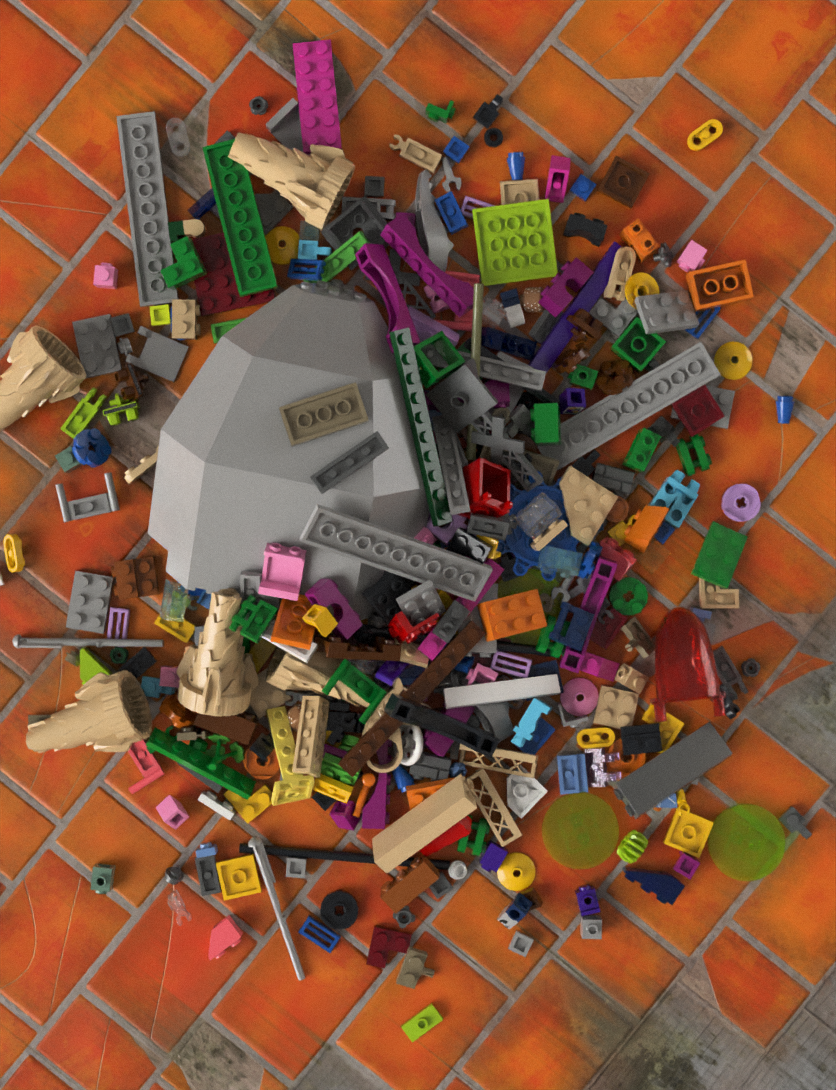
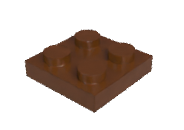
(623, 182)

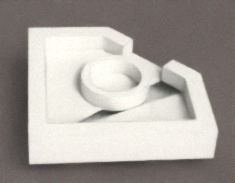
(523, 792)

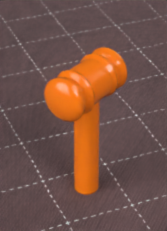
(368, 780)

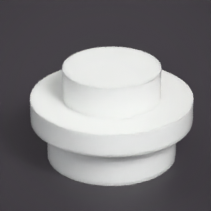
(457, 870)

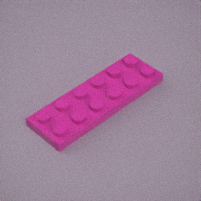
(316, 94)

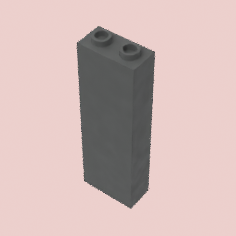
(672, 770)

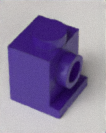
(587, 908)

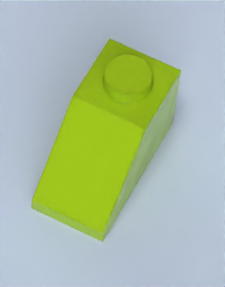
(90, 665)

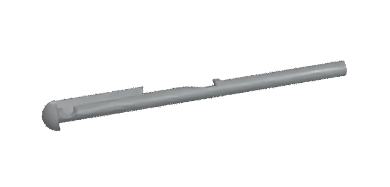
(20, 642)
(269, 879)

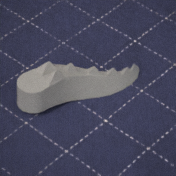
(430, 230)
(492, 715)

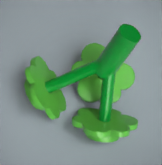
(217, 752)

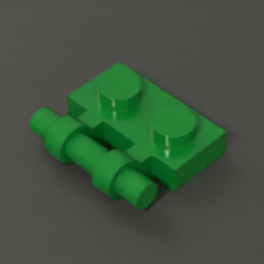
(258, 622)

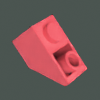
(624, 558)
(222, 936)

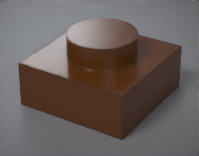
(532, 895)

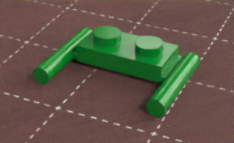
(359, 684)

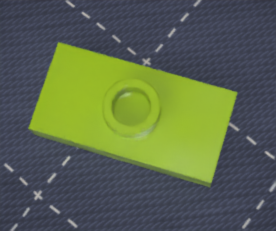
(422, 1022)

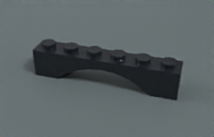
(457, 730)

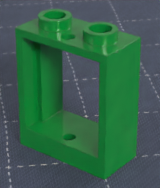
(429, 374)
(638, 453)

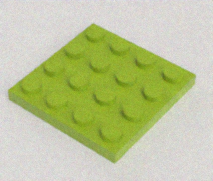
(515, 242)

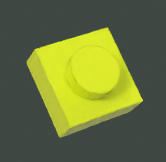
(160, 315)

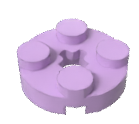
(751, 500)

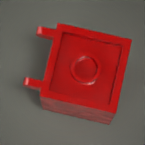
(487, 488)

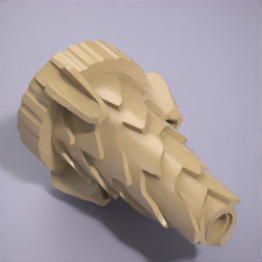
(309, 182)
(39, 372)
(217, 673)
(294, 674)
(109, 715)

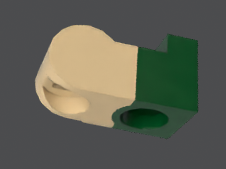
(185, 228)

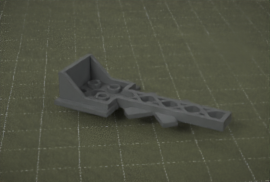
(365, 216)
(477, 401)

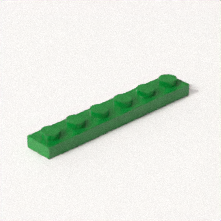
(200, 763)

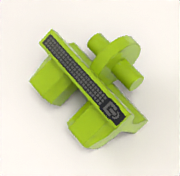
(113, 413)

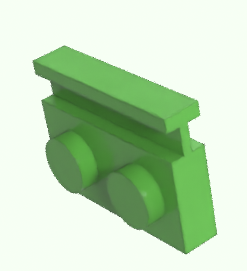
(332, 769)

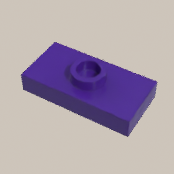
(391, 671)

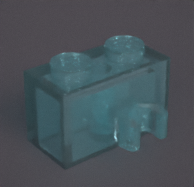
(559, 560)
(175, 601)

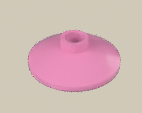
(572, 689)

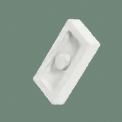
(210, 800)

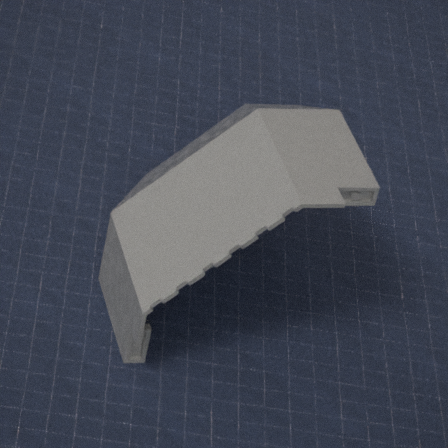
(228, 464)

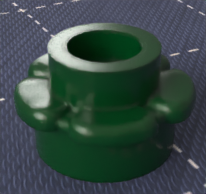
(114, 655)

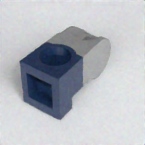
(515, 911)

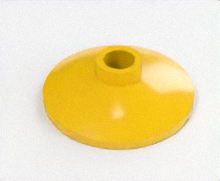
(282, 255)
(644, 283)
(724, 364)
(519, 862)

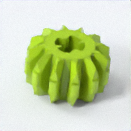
(632, 846)

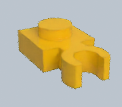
(618, 530)

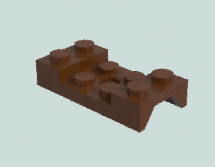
(378, 649)

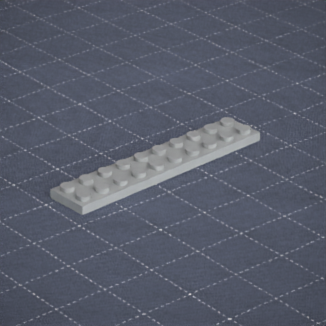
(146, 206)
(639, 401)
(395, 552)

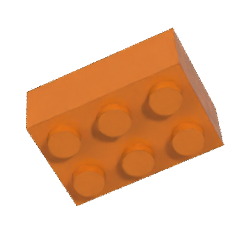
(719, 285)
(512, 615)

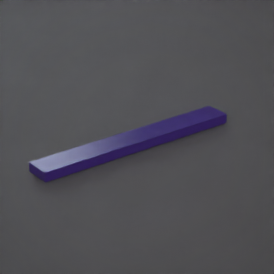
(584, 299)

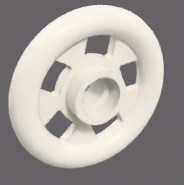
(411, 743)

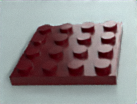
(218, 289)

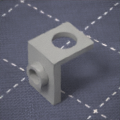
(574, 722)

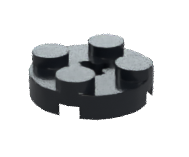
(339, 920)

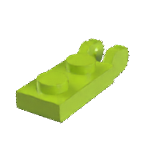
(83, 414)

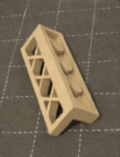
(309, 737)
(504, 753)
(501, 808)

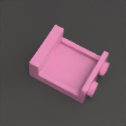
(282, 571)

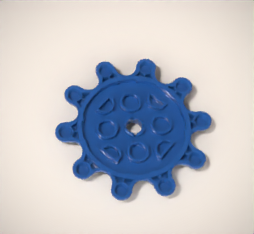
(519, 541)

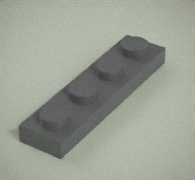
(349, 462)

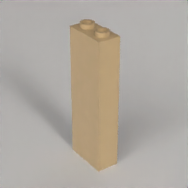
(424, 823)

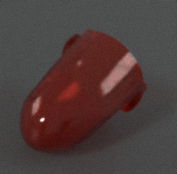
(684, 663)

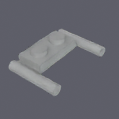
(88, 506)

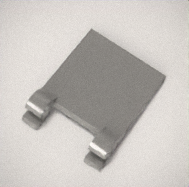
(159, 355)

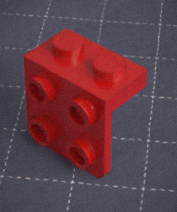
(404, 632)

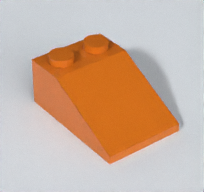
(646, 526)

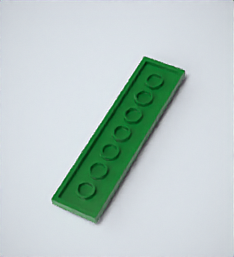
(240, 221)

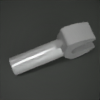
(450, 178)
(563, 589)

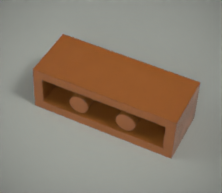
(409, 883)

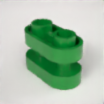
(702, 459)
(544, 642)
(478, 845)

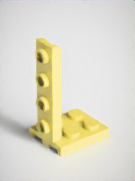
(293, 786)

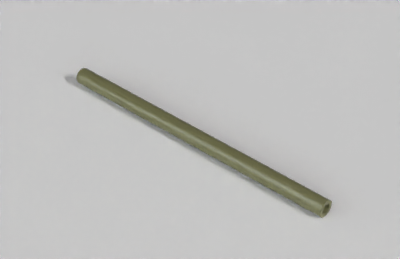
(475, 353)

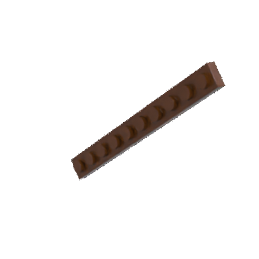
(417, 692)

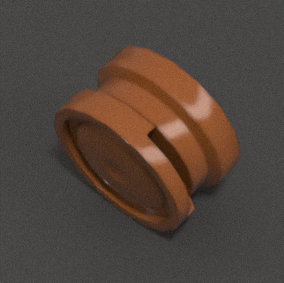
(618, 511)

